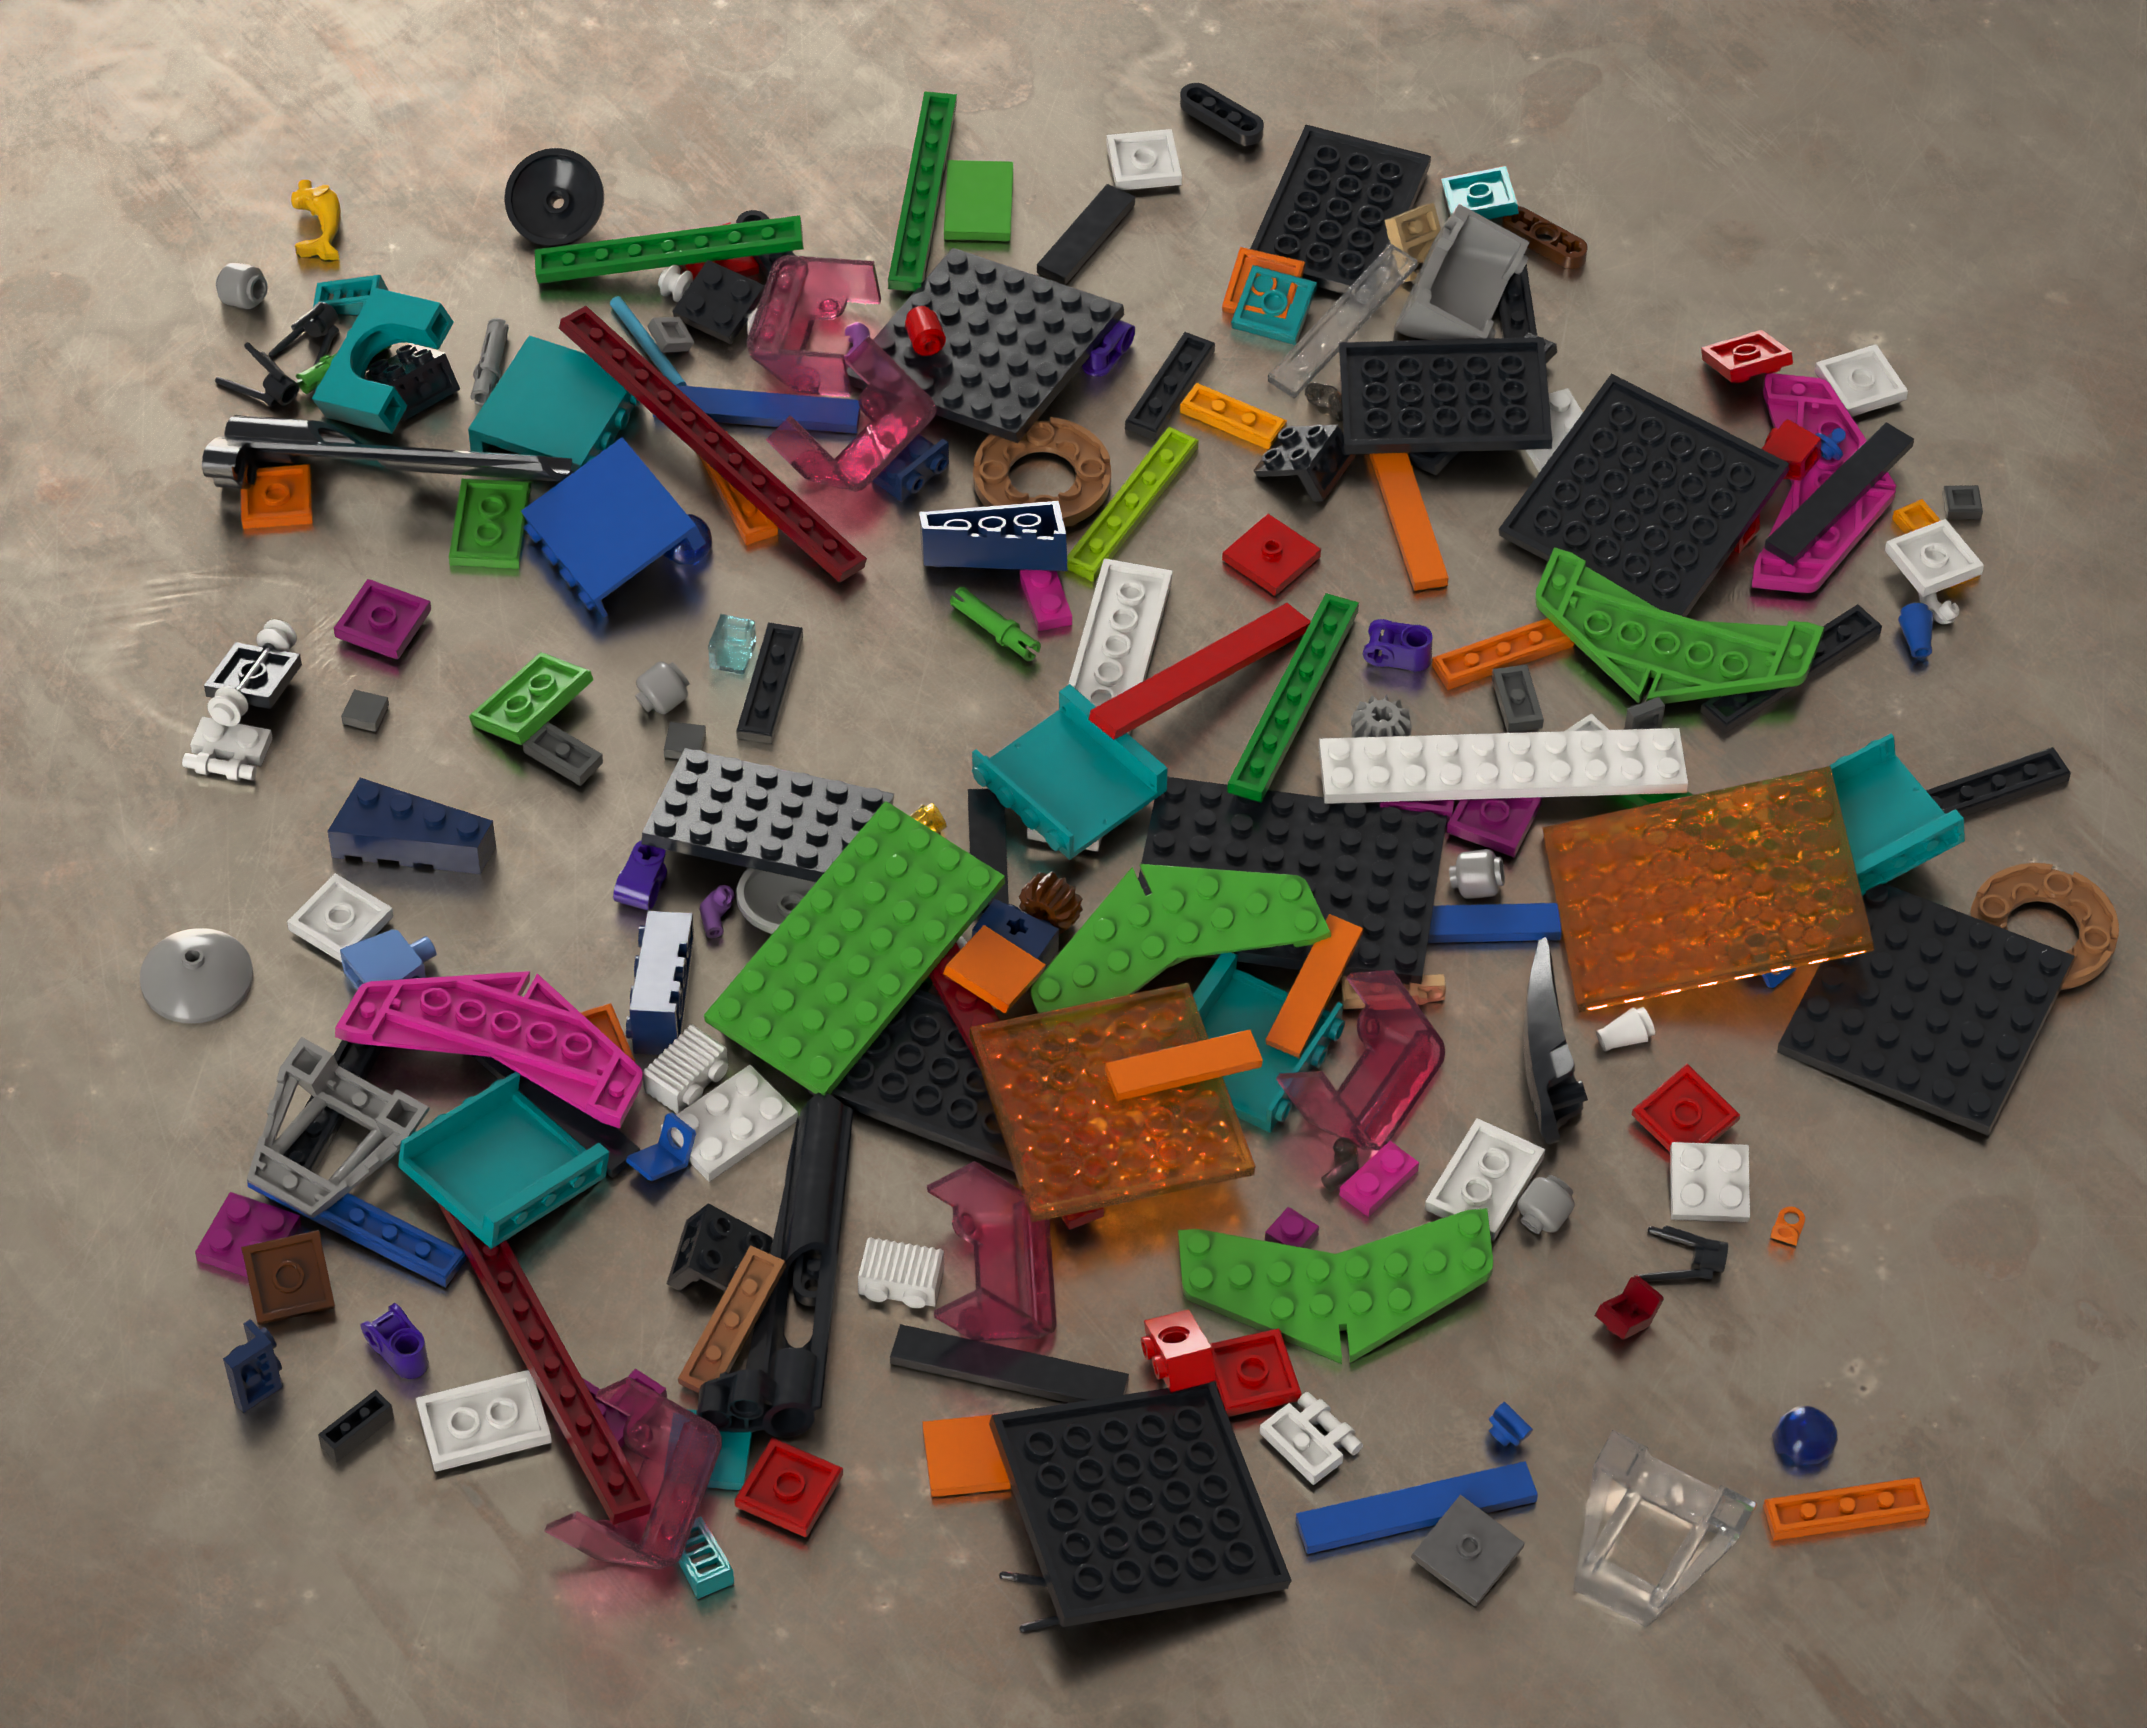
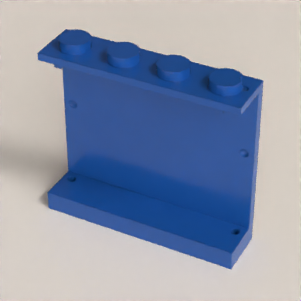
(608, 523)

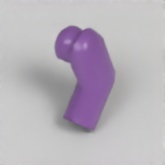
(858, 333)
(713, 908)

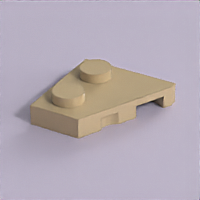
(1414, 232)

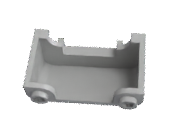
(1462, 279)

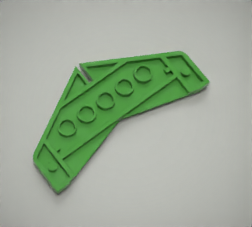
(1680, 654)
(1183, 918)
(1317, 1294)

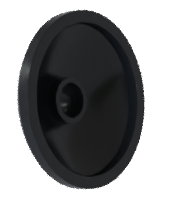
(543, 180)

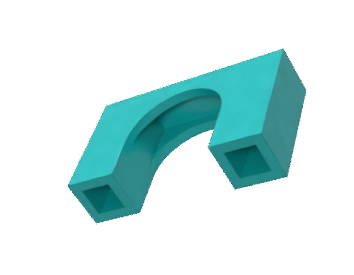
(383, 321)

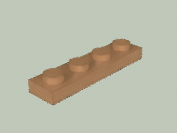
(733, 1318)

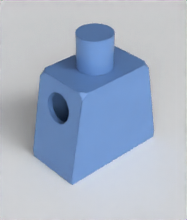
(386, 958)

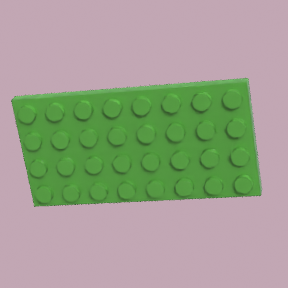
(854, 949)

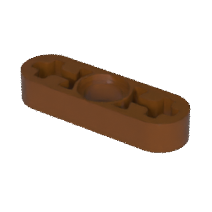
(1563, 249)

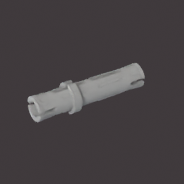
(487, 370)

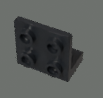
(417, 374)
(1312, 454)
(713, 1248)

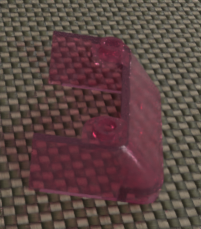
(792, 299)
(897, 415)
(1388, 1077)
(1011, 1259)
(675, 1472)

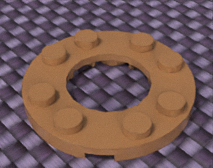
(1059, 437)
(2074, 893)

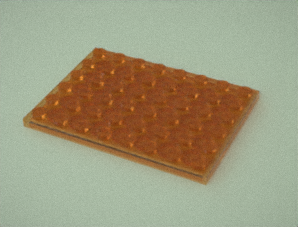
(1706, 889)

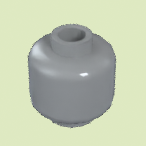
(241, 285)
(662, 687)
(1477, 874)
(1546, 1204)

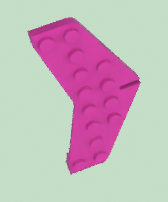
(1818, 409)
(489, 1017)

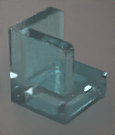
(732, 644)

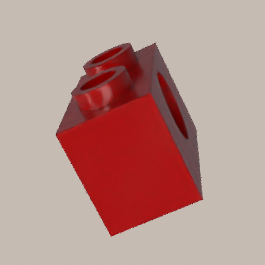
(1178, 1350)

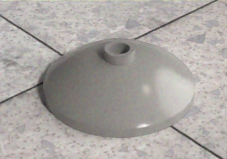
(769, 897)
(200, 988)

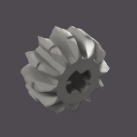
(1380, 719)

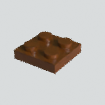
(288, 1277)

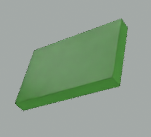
(978, 200)
(489, 523)
(531, 698)

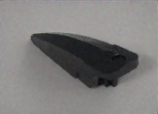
(1546, 1052)

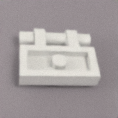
(236, 743)
(1303, 1444)

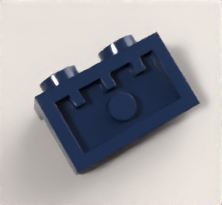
(914, 467)
(253, 1368)

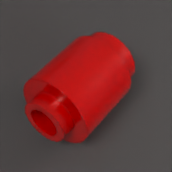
(925, 331)

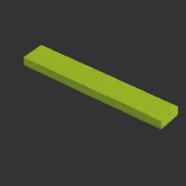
(1131, 503)

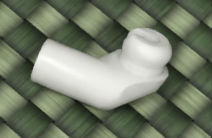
(1942, 613)

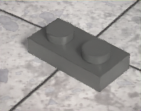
(1517, 698)
(563, 753)

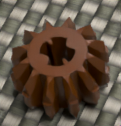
(1051, 900)

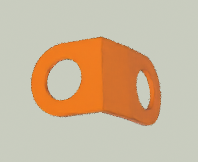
(1788, 1232)

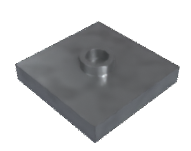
(1468, 1550)

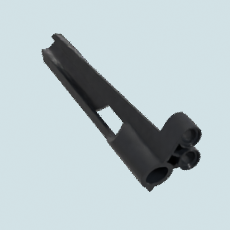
(283, 440)
(784, 1382)

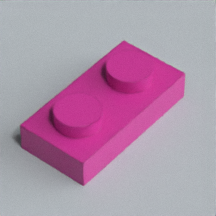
(1046, 599)
(1379, 1178)

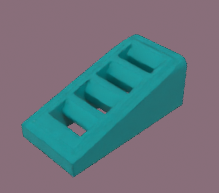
(351, 288)
(713, 1579)

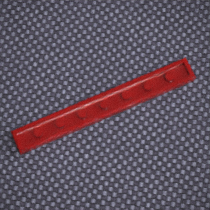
(1199, 671)

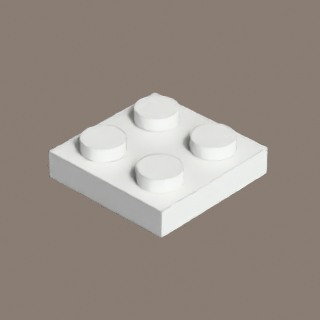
(1144, 159)
(1862, 380)
(1934, 558)
(339, 916)
(1709, 1182)

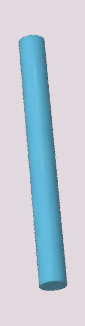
(646, 341)

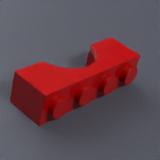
(1797, 448)

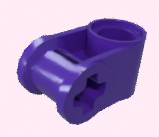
(1110, 350)
(1401, 645)
(641, 877)
(393, 1338)

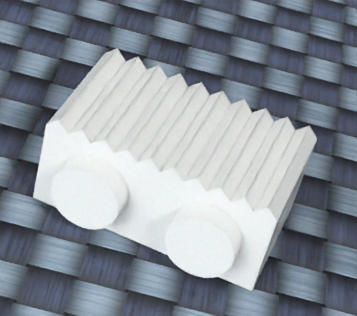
(685, 1069)
(901, 1273)

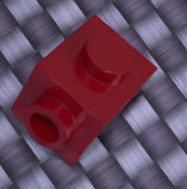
(1631, 1310)

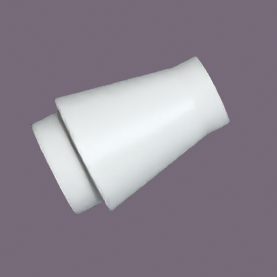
(1626, 1030)

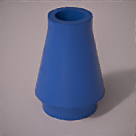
(1917, 626)

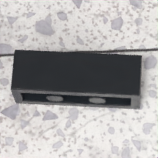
(356, 1426)

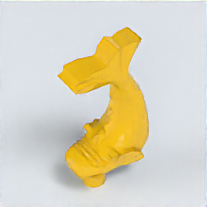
(326, 205)

